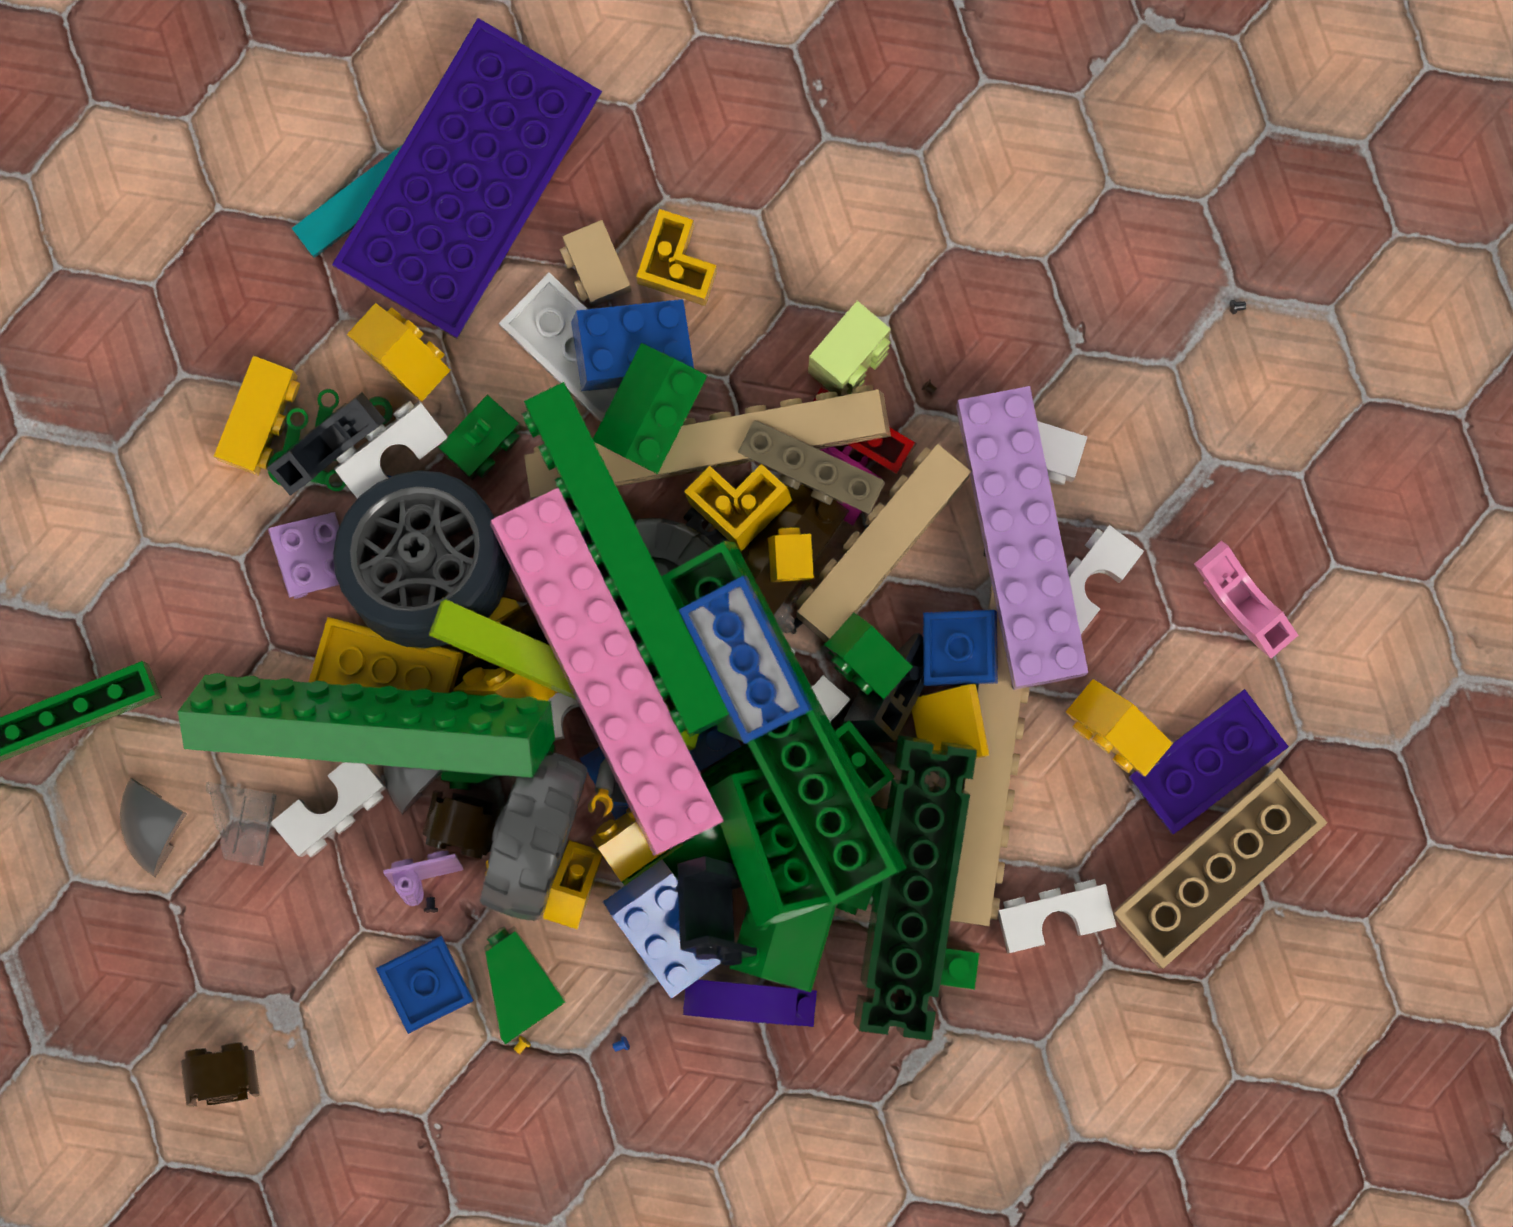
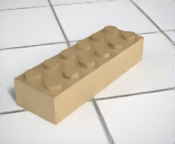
(884, 543)
(1218, 868)

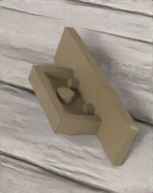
(812, 468)

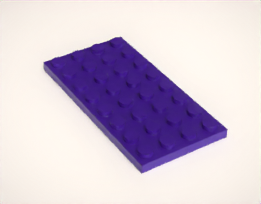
(467, 178)

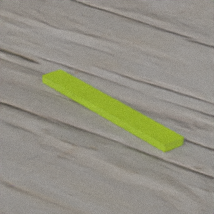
(508, 649)

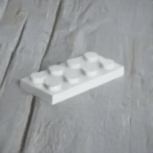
(545, 331)

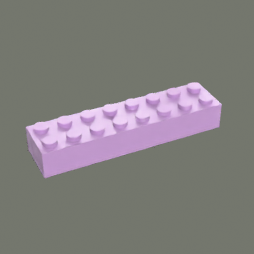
(1021, 538)

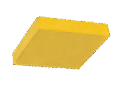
(951, 718)

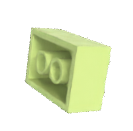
(850, 350)

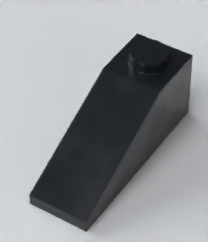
(883, 719)

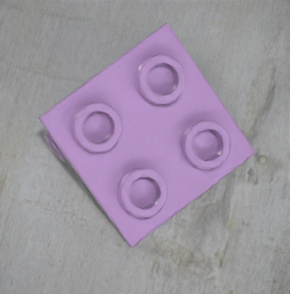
(306, 553)
(408, 875)

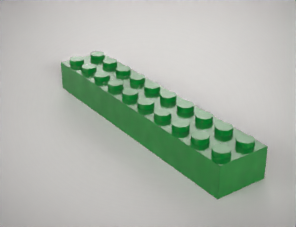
(626, 559)
(368, 725)
(805, 759)

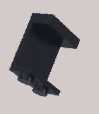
(707, 911)

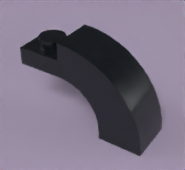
(325, 443)

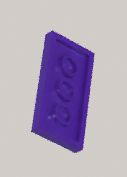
(1209, 762)

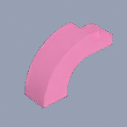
(1244, 601)

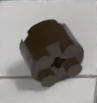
(461, 823)
(219, 1075)

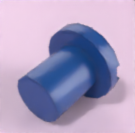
(622, 1044)

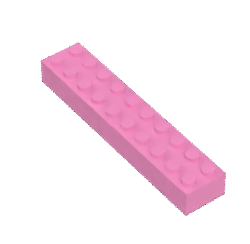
(606, 671)

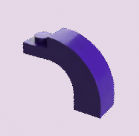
(750, 1003)

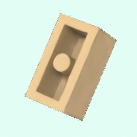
(595, 263)

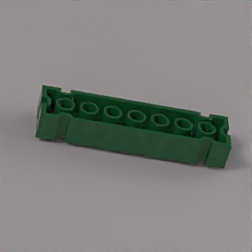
(915, 906)

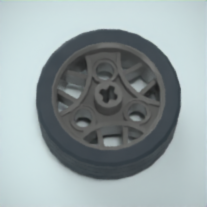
(418, 556)

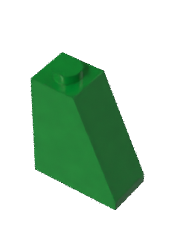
(519, 984)

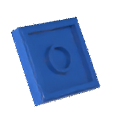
(960, 647)
(425, 984)

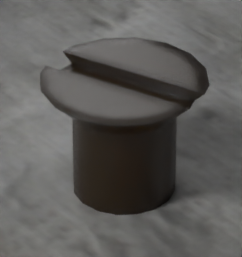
(930, 388)

